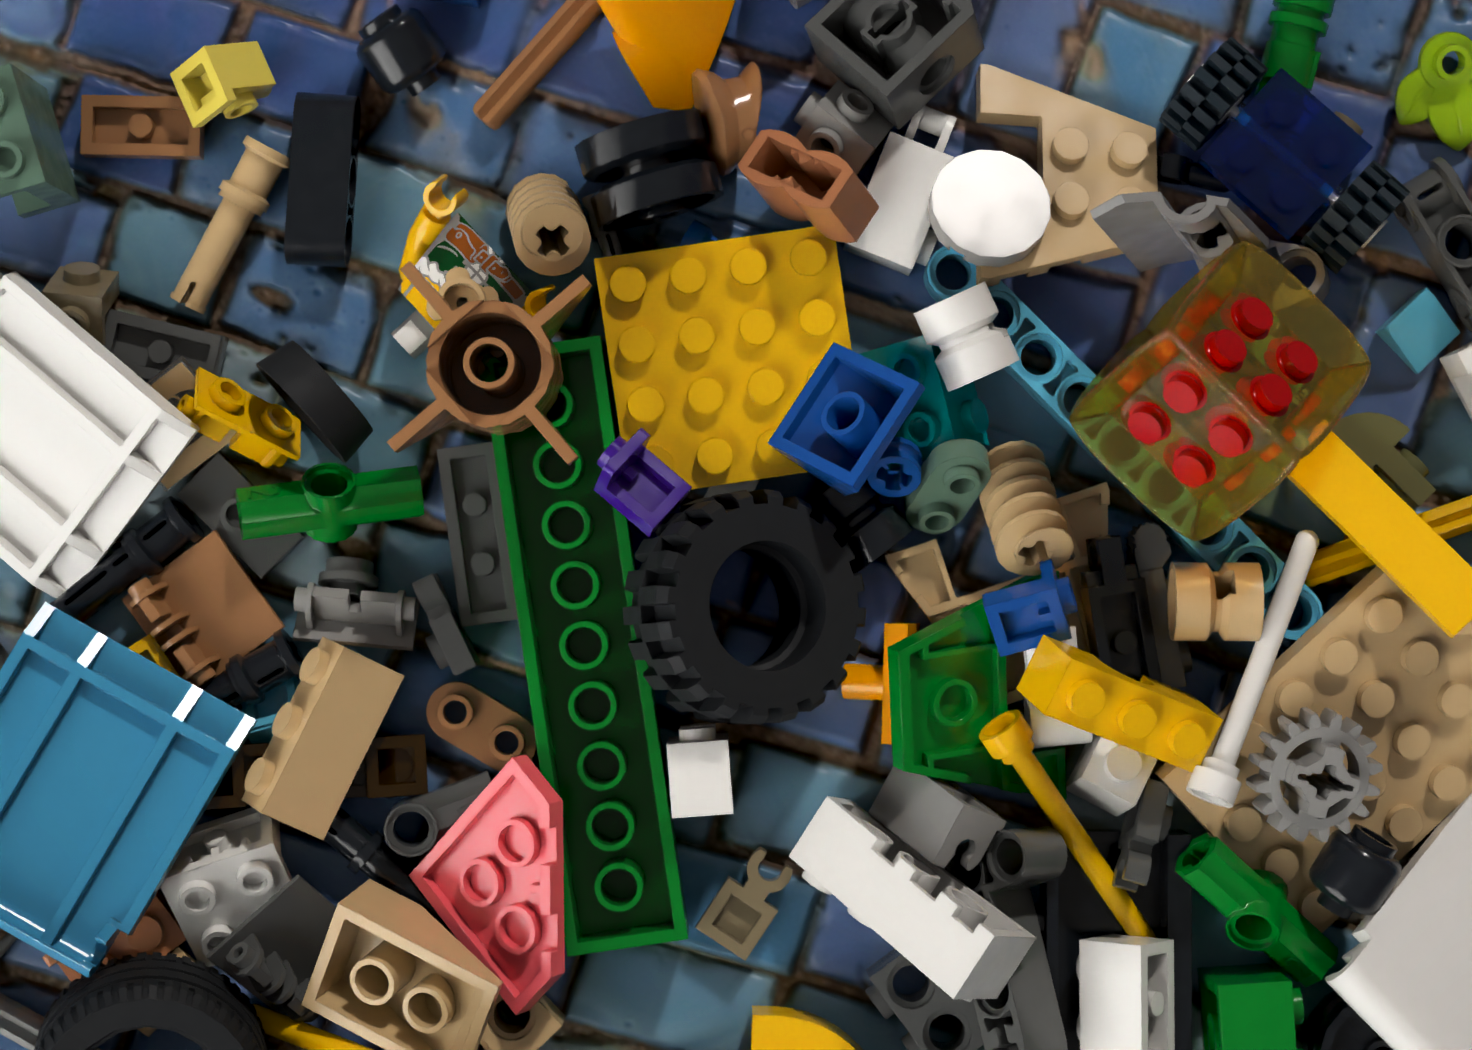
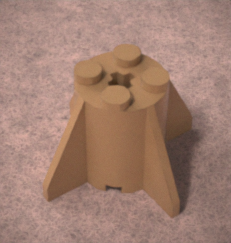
(459, 358)

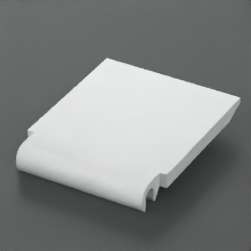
(76, 441)
(1416, 952)

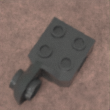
(896, 48)

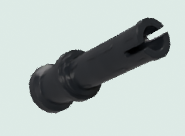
(141, 553)
(258, 672)

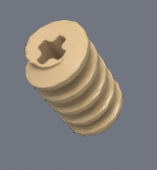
(547, 225)
(1024, 510)

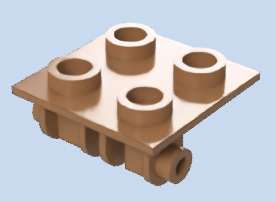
(203, 610)

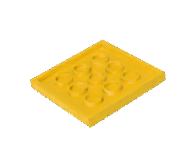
(719, 346)

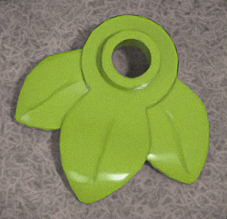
(1437, 94)

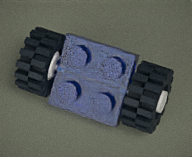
(1283, 153)

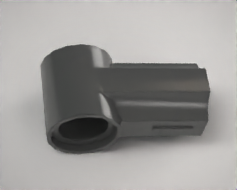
(440, 809)

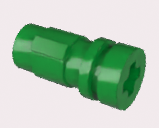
(1295, 39)

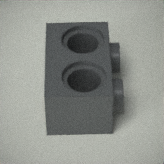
(921, 1008)

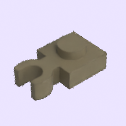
(739, 911)

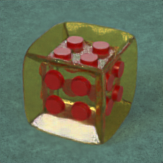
(1221, 392)

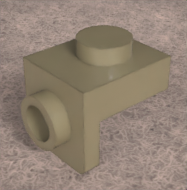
(84, 295)

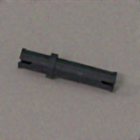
(374, 859)

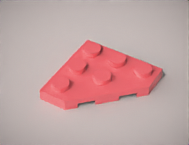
(502, 882)

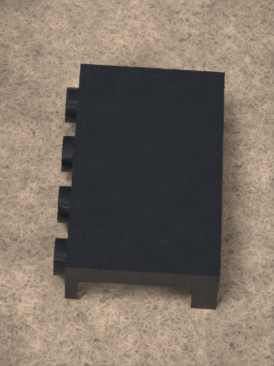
(1075, 911)

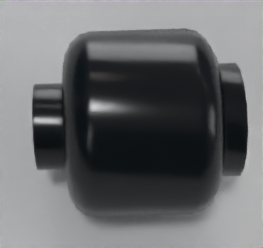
(401, 50)
(1355, 872)

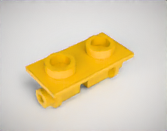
(264, 430)

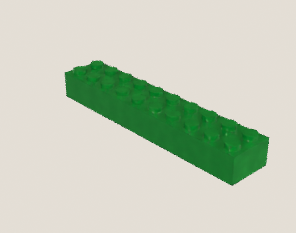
(584, 687)

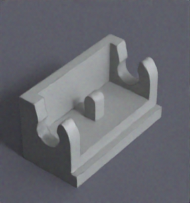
(935, 817)

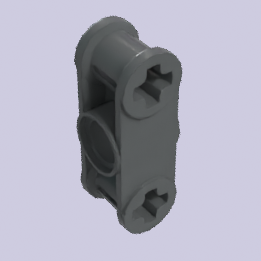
(1428, 224)

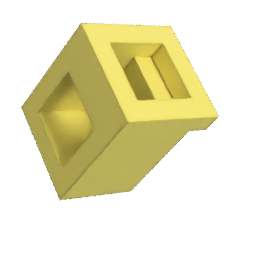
(223, 81)

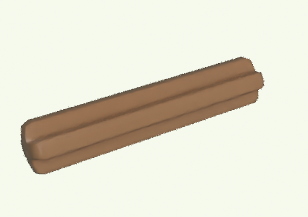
(535, 61)

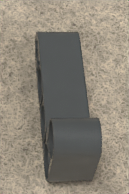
(1027, 1008)

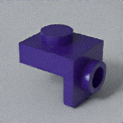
(639, 483)

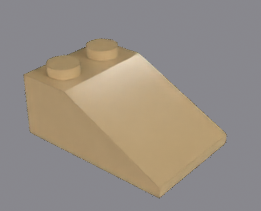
(400, 976)

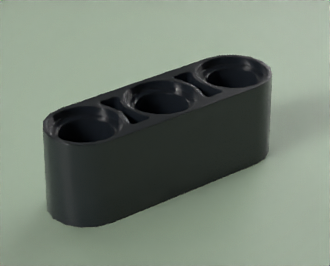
(322, 179)

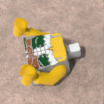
(443, 243)

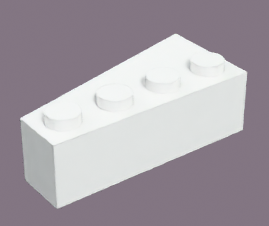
(910, 902)

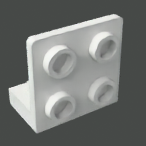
(224, 877)

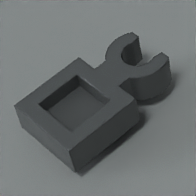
(450, 641)
(1140, 831)

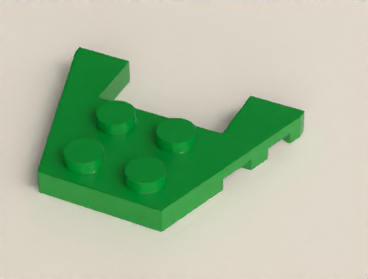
(943, 694)

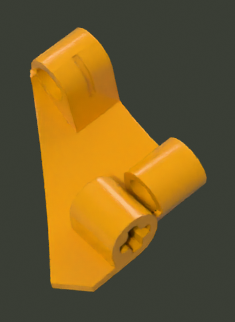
(667, 43)

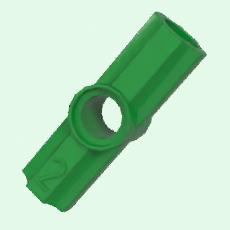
(329, 502)
(1256, 909)

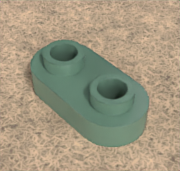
(948, 486)

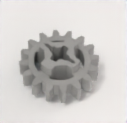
(1308, 749)

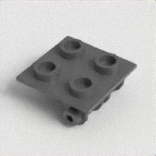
(279, 948)

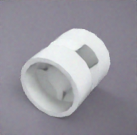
(966, 336)

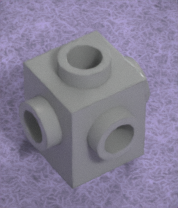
(842, 124)

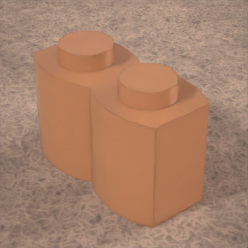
(808, 185)

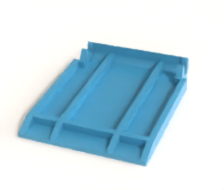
(98, 784)

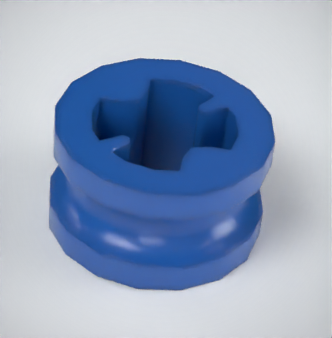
(897, 482)

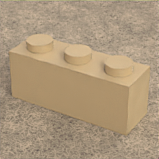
(321, 738)

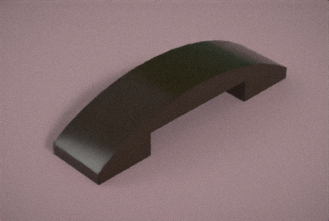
(390, 768)

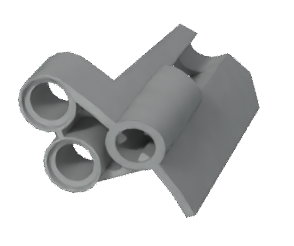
(1156, 235)

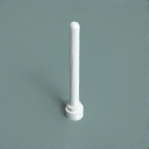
(1218, 775)

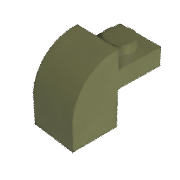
(1373, 441)

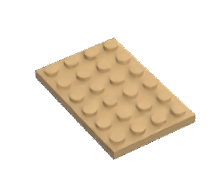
(1409, 691)

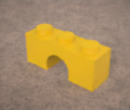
(1111, 705)

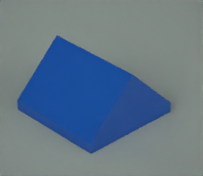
(845, 418)

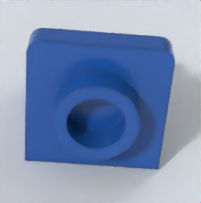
(1029, 610)

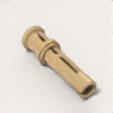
(242, 199)

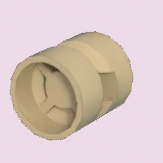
(1215, 601)

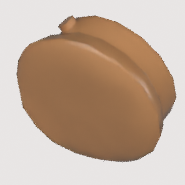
(729, 113)

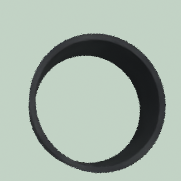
(316, 399)

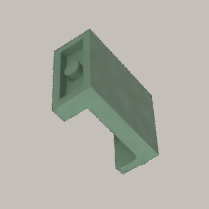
(31, 147)

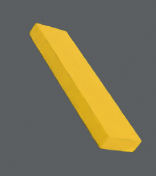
(1388, 532)

